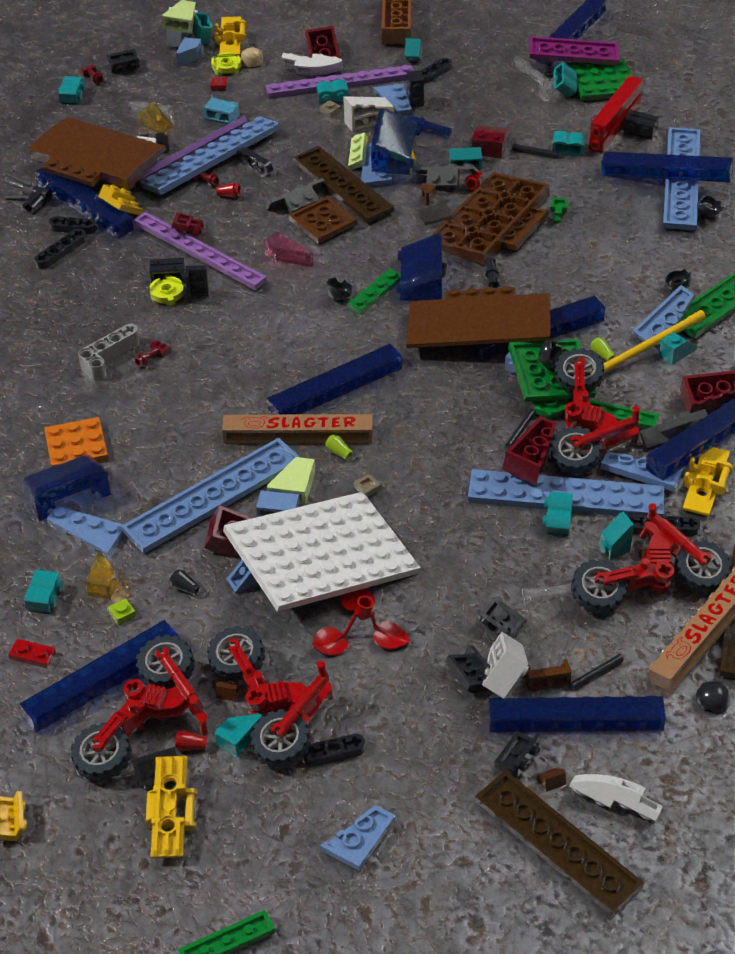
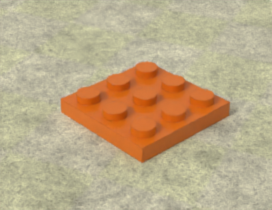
(75, 440)

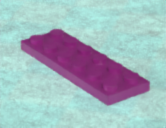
(573, 50)

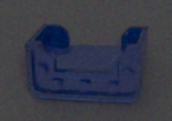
(393, 143)
(421, 270)
(62, 481)

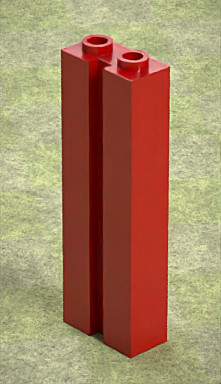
(611, 117)

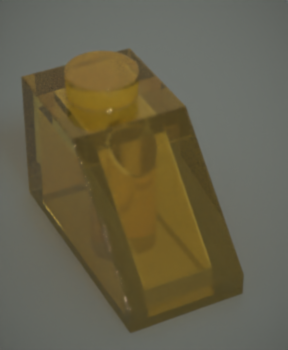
(154, 118)
(101, 579)

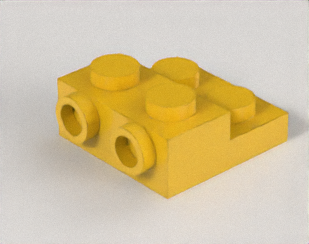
(120, 199)

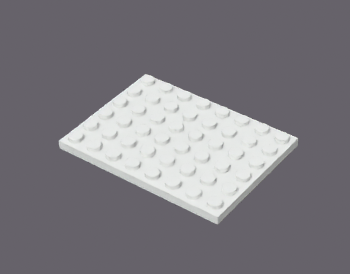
(320, 550)

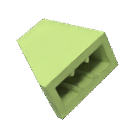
(179, 17)
(295, 479)

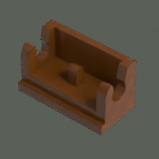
(548, 677)

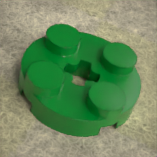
(550, 410)

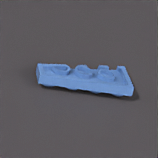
(373, 178)
(665, 315)
(635, 469)
(95, 531)

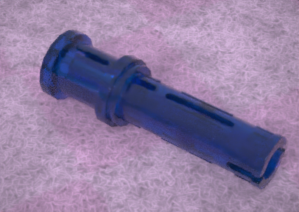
(432, 127)

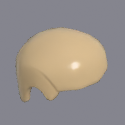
(252, 57)

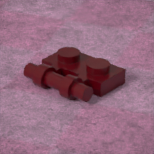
(185, 222)

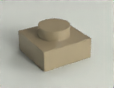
(330, 108)
(367, 485)

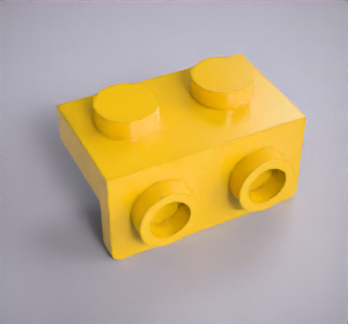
(11, 817)

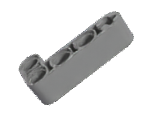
(94, 356)

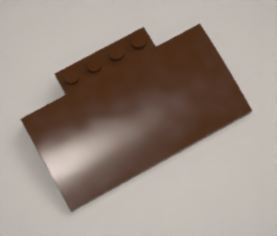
(94, 153)
(493, 217)
(479, 318)

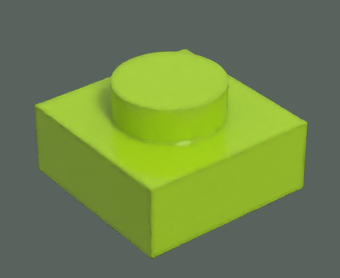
(121, 611)

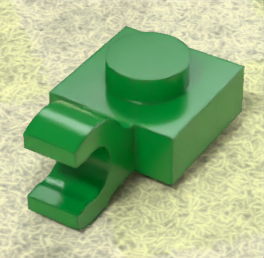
(559, 206)

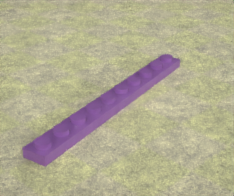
(353, 79)
(189, 150)
(200, 251)

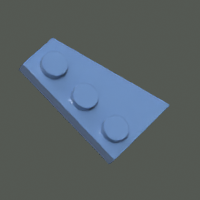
(396, 96)
(360, 839)

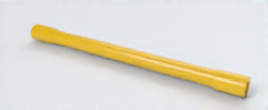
(640, 348)

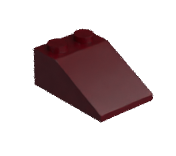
(322, 41)
(491, 140)
(216, 539)

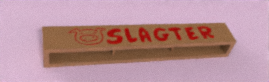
(297, 428)
(696, 637)

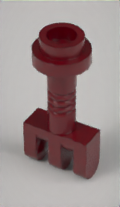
(96, 76)
(212, 179)
(156, 347)

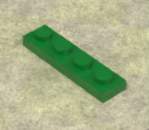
(374, 292)
(646, 419)
(233, 937)

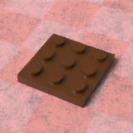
(322, 219)

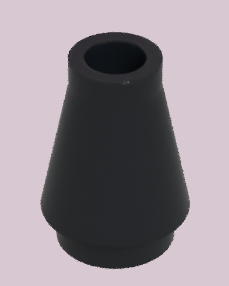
(184, 582)

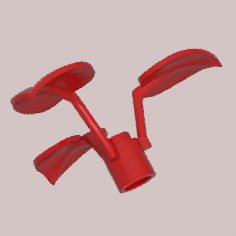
(387, 636)

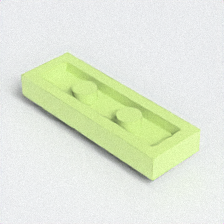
(358, 151)

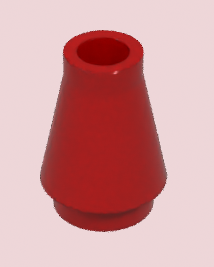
(473, 181)
(229, 190)
(189, 741)

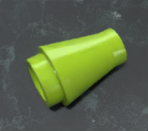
(602, 348)
(338, 446)

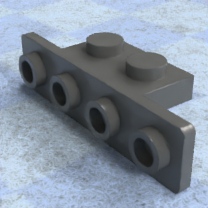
(444, 175)
(298, 198)
(670, 427)

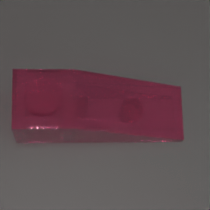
(286, 250)

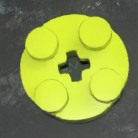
(226, 63)
(160, 290)

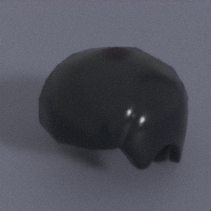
(709, 207)
(677, 278)
(338, 290)
(549, 353)
(713, 696)

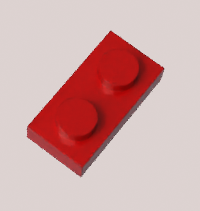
(32, 653)

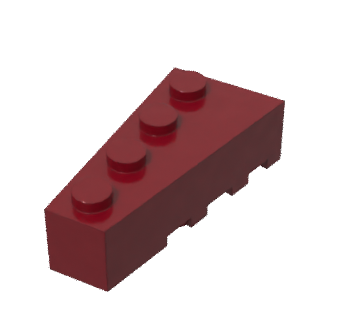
(707, 390)
(530, 451)

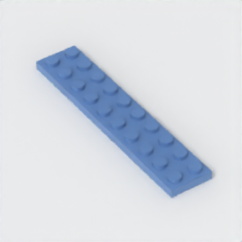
(210, 156)
(681, 195)
(588, 494)
(205, 497)

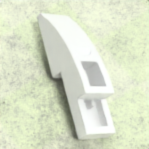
(316, 65)
(606, 789)

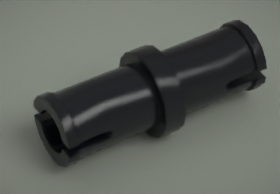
(492, 273)

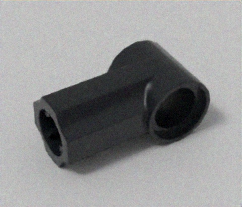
(38, 196)

